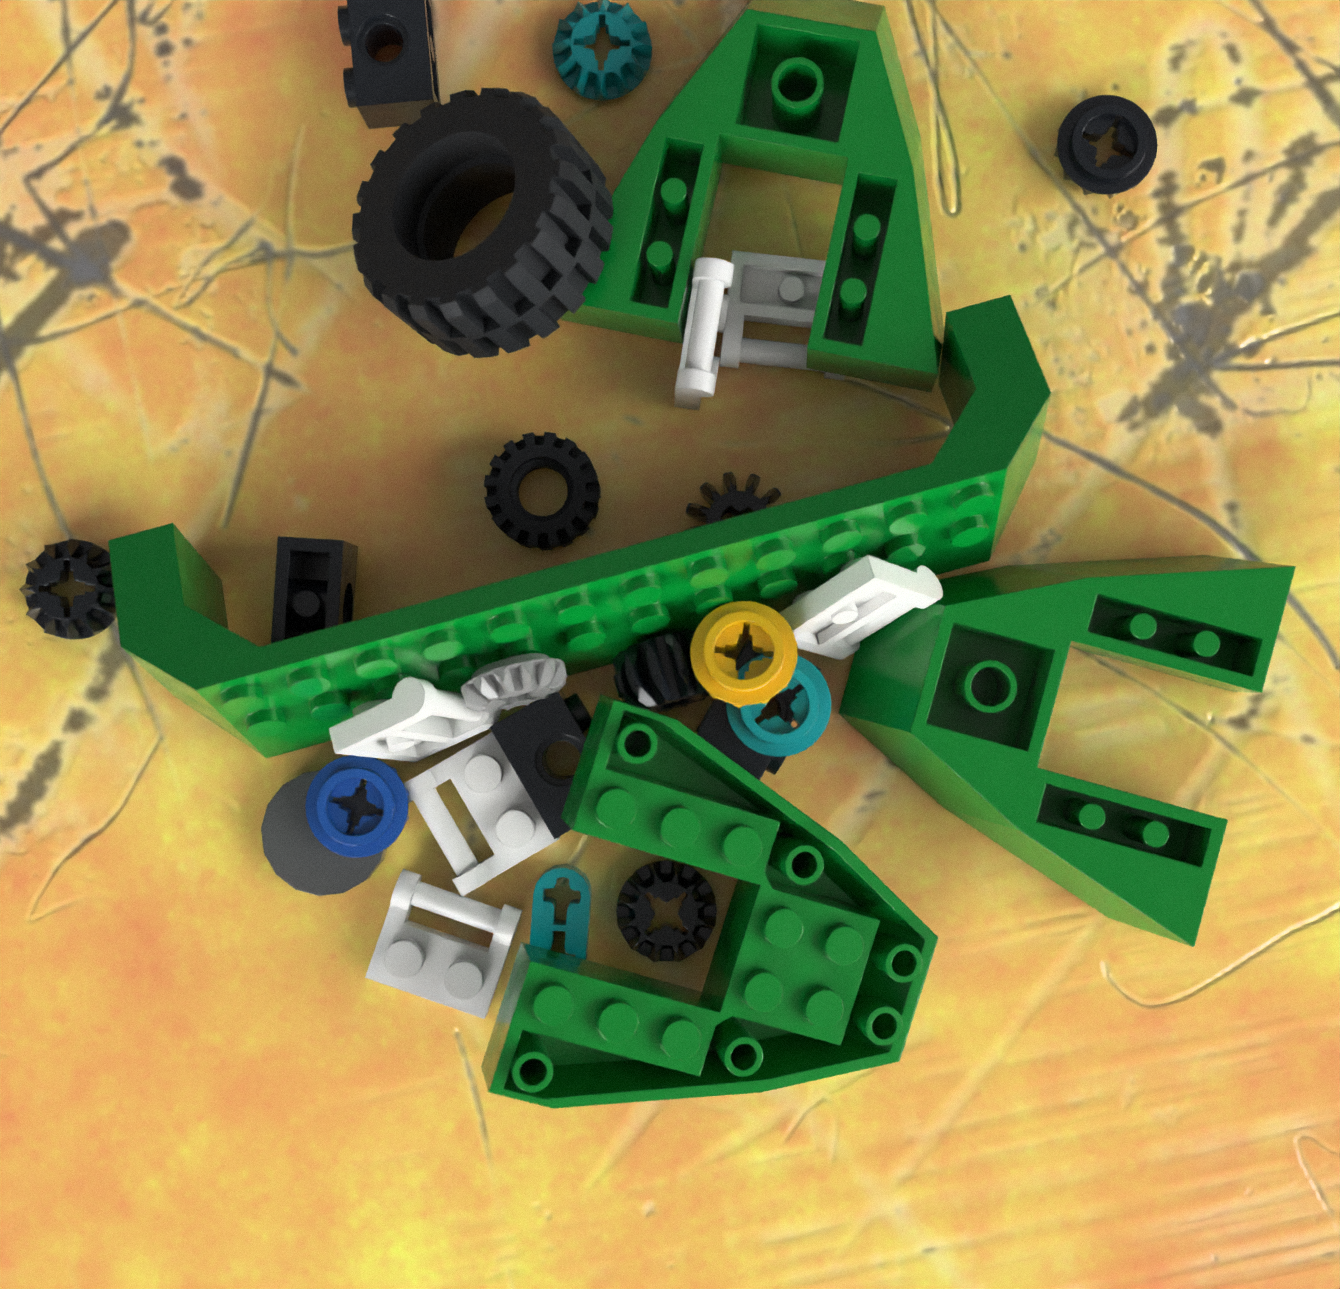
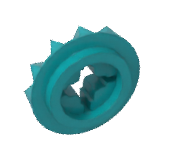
(623, 67)
(778, 738)

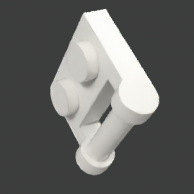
(771, 292)
(705, 318)
(857, 604)
(410, 724)
(496, 804)
(438, 963)

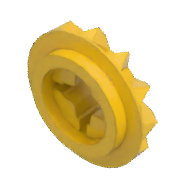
(722, 632)

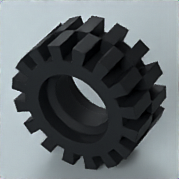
(537, 453)

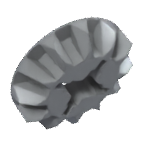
(514, 682)

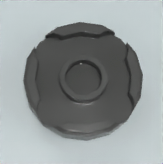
(299, 855)

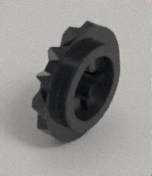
(1133, 139)
(89, 612)
(666, 881)

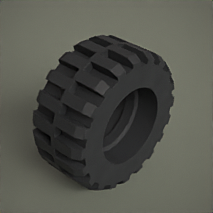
(439, 180)

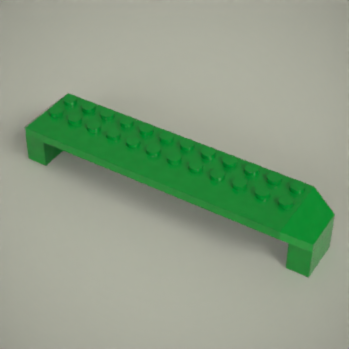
(599, 605)

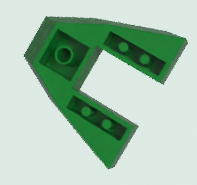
(805, 97)
(971, 688)
(808, 967)

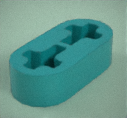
(578, 912)

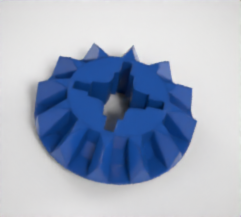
(332, 821)

